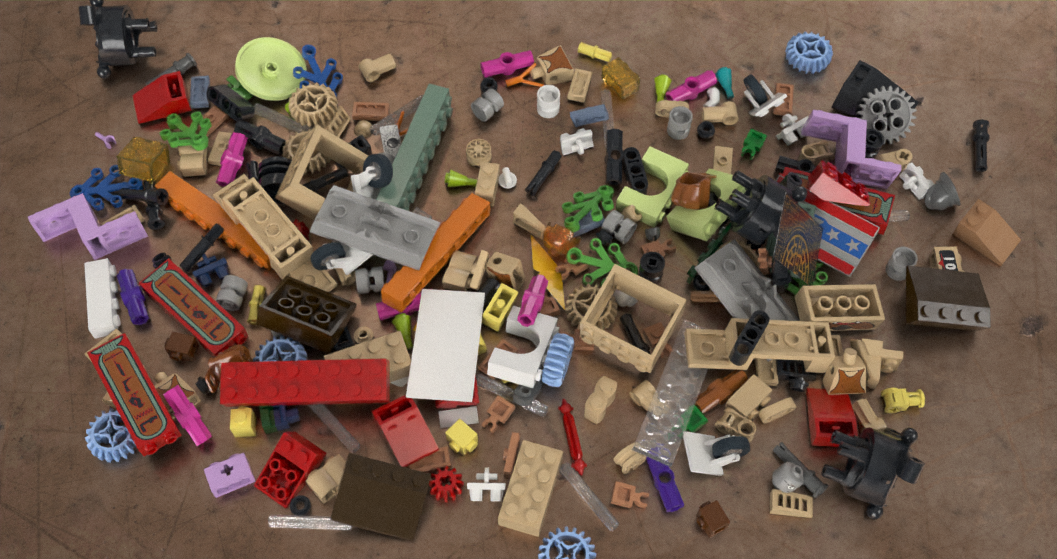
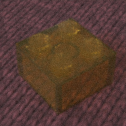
(143, 159)

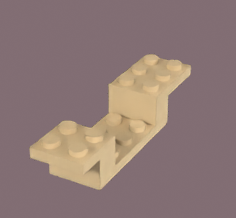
(273, 231)
(780, 340)

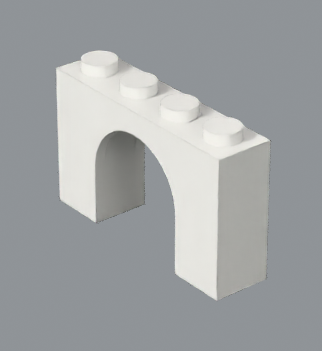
(524, 368)

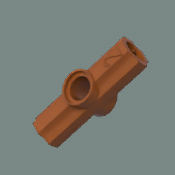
(720, 390)

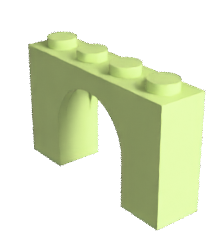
(653, 207)
(705, 222)

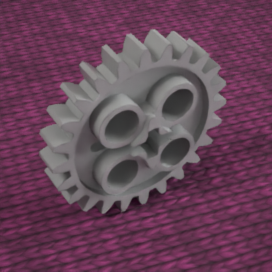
(902, 112)

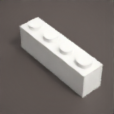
(101, 297)

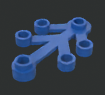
(317, 77)
(105, 187)

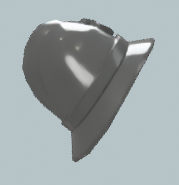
(942, 194)

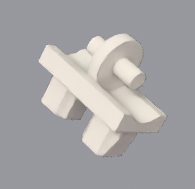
(788, 133)
(576, 142)
(916, 181)
(477, 488)

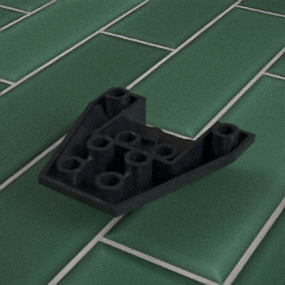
(861, 81)

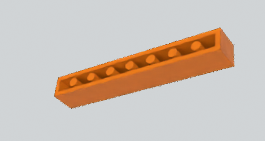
(207, 213)
(449, 237)

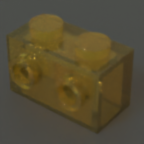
(620, 78)

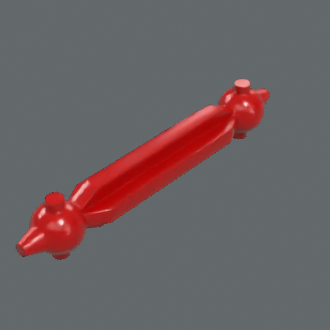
(572, 437)

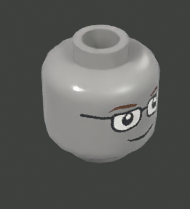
(788, 477)

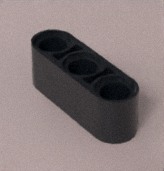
(230, 102)
(633, 164)
(746, 345)

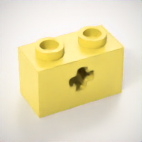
(499, 307)

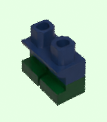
(277, 417)

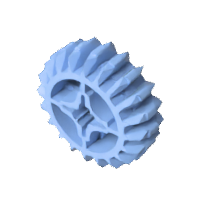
(808, 52)
(275, 347)
(557, 360)
(102, 431)
(557, 540)

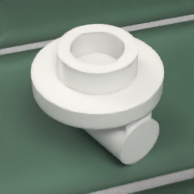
(507, 179)

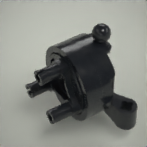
(116, 34)
(760, 206)
(874, 465)

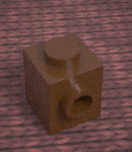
(181, 347)
(712, 518)

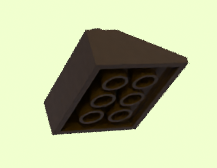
(946, 299)
(305, 314)
(380, 497)

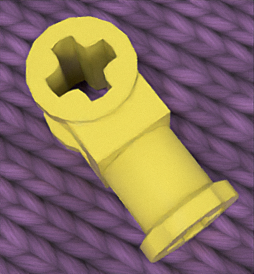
(899, 400)

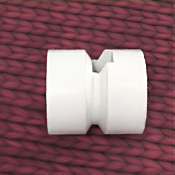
(548, 101)

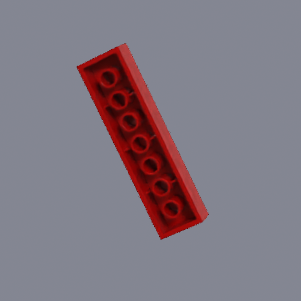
(305, 382)

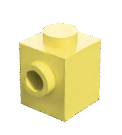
(243, 422)
(461, 437)

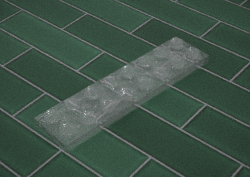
(671, 404)

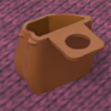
(692, 190)
(236, 353)

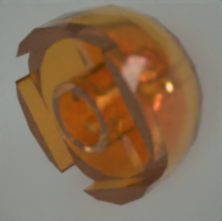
(559, 240)

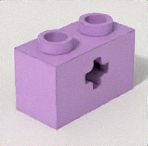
(221, 482)

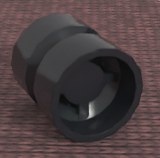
(874, 142)
(652, 267)

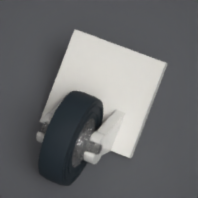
(756, 94)
(375, 175)
(338, 256)
(709, 454)

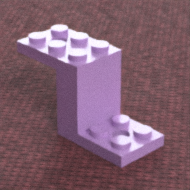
(850, 148)
(79, 214)

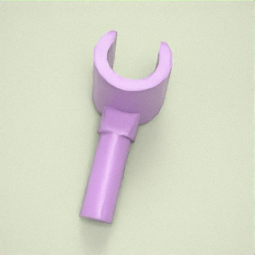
(107, 139)
(391, 268)

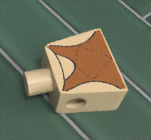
(553, 67)
(506, 270)
(846, 374)
(166, 383)

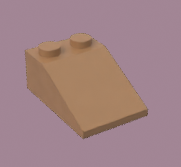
(987, 232)

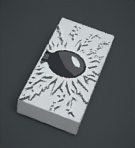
(390, 139)

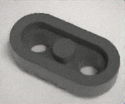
(525, 395)

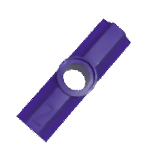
(132, 296)
(668, 491)

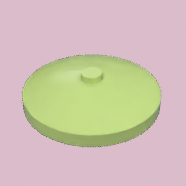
(267, 67)

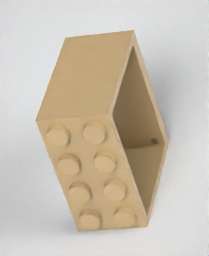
(318, 138)
(643, 291)

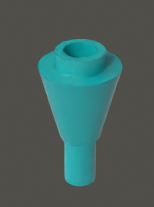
(724, 76)

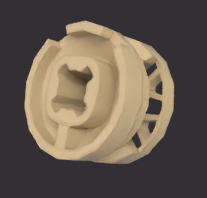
(478, 152)
(629, 459)

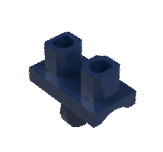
(203, 273)

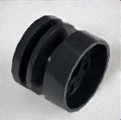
(272, 174)

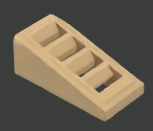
(340, 126)
(525, 219)
(783, 510)

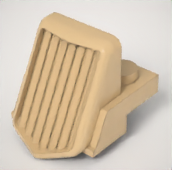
(876, 358)

